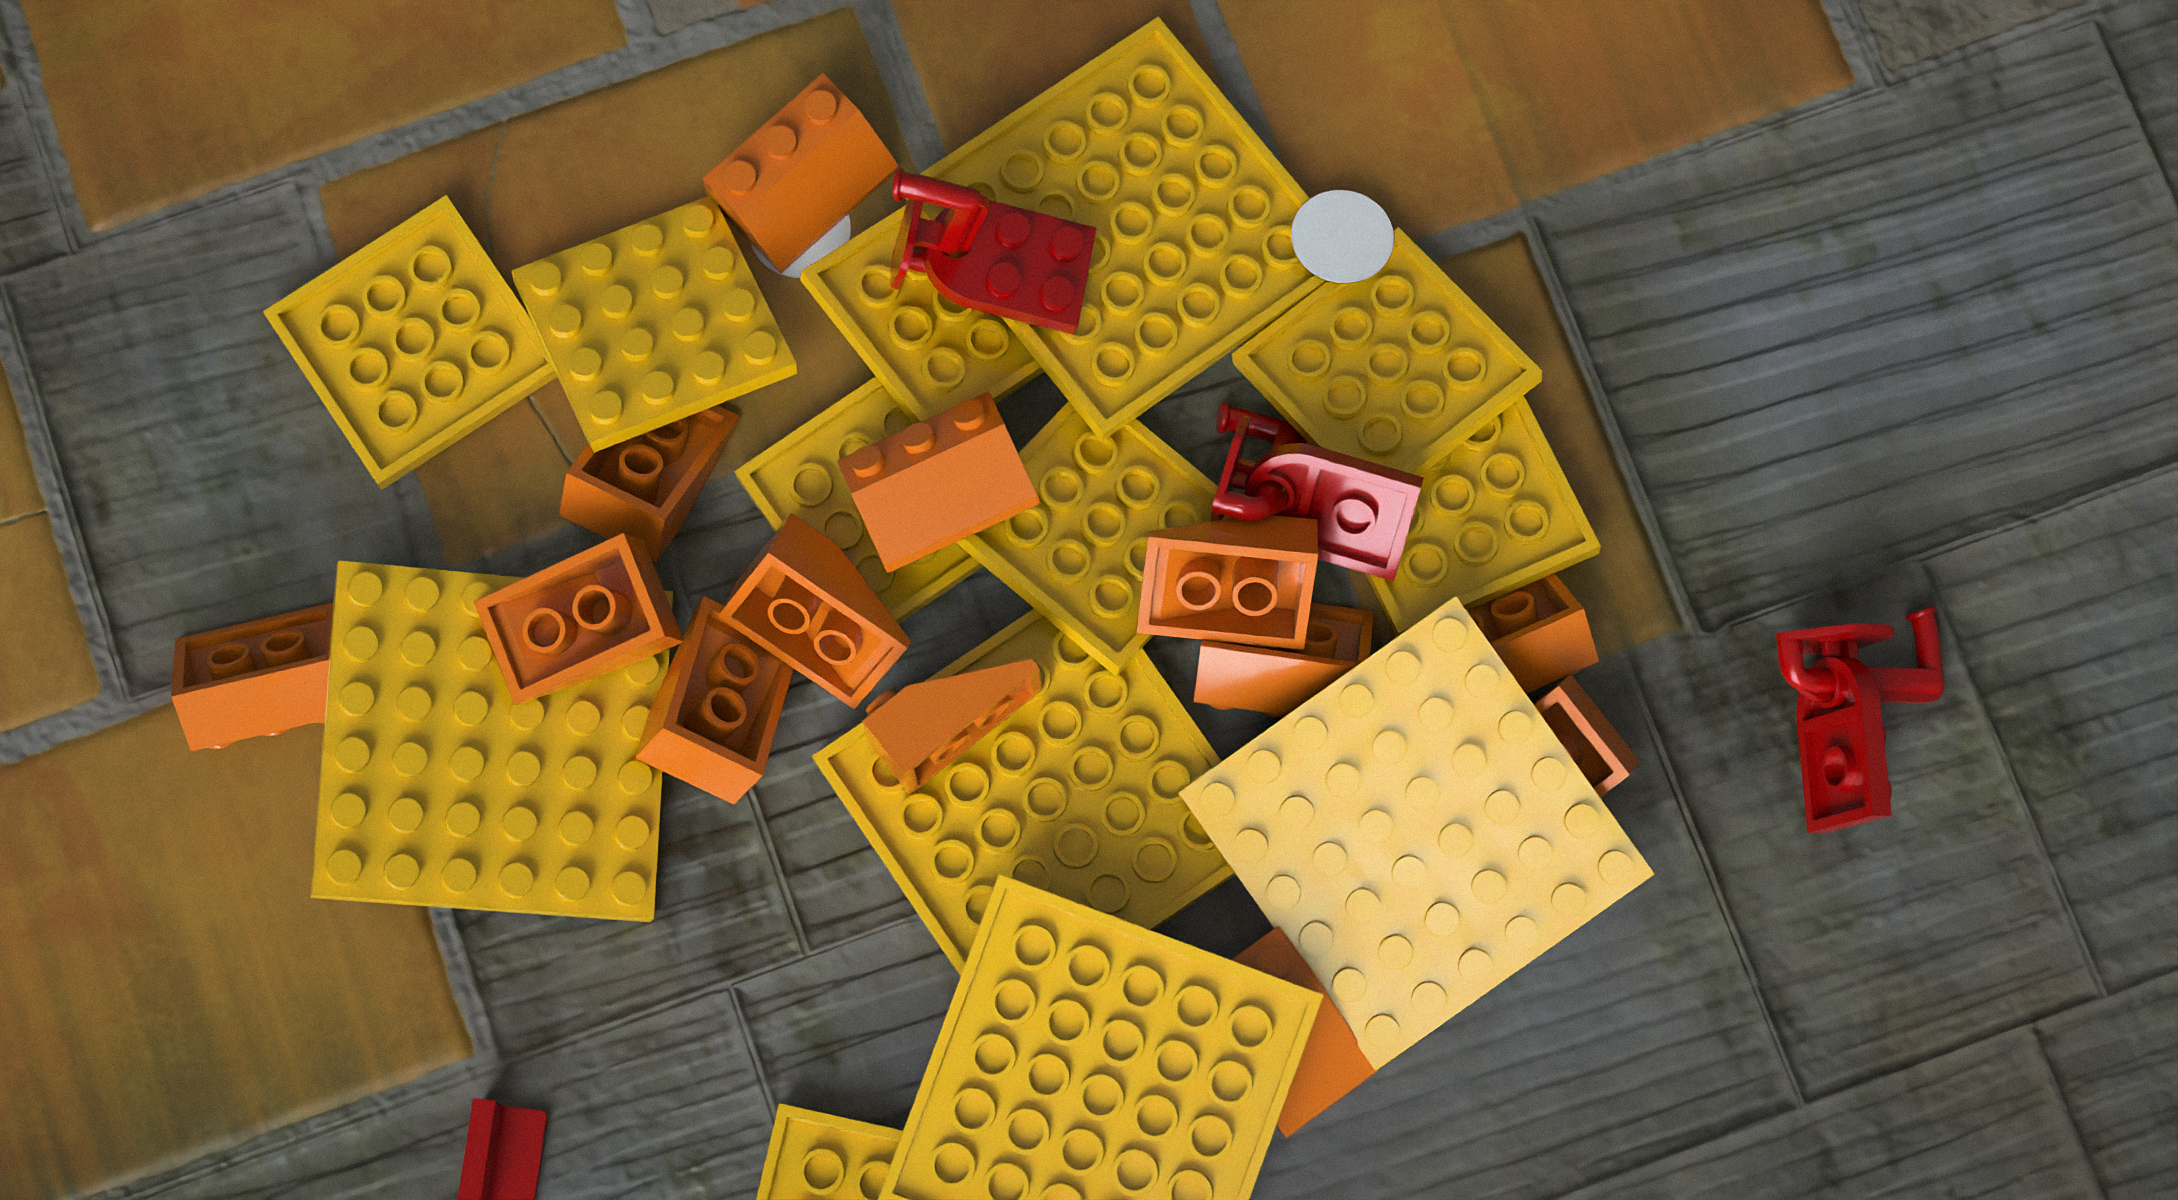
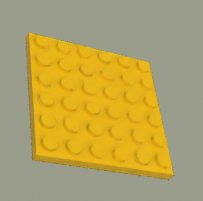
(1183, 212)
(457, 792)
(1056, 796)
(1416, 832)
(1099, 1064)

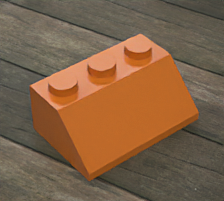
(800, 173)
(938, 482)
(1538, 632)
(252, 677)
(1284, 678)

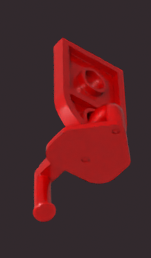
(992, 253)
(1357, 504)
(1842, 715)

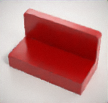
(502, 1152)

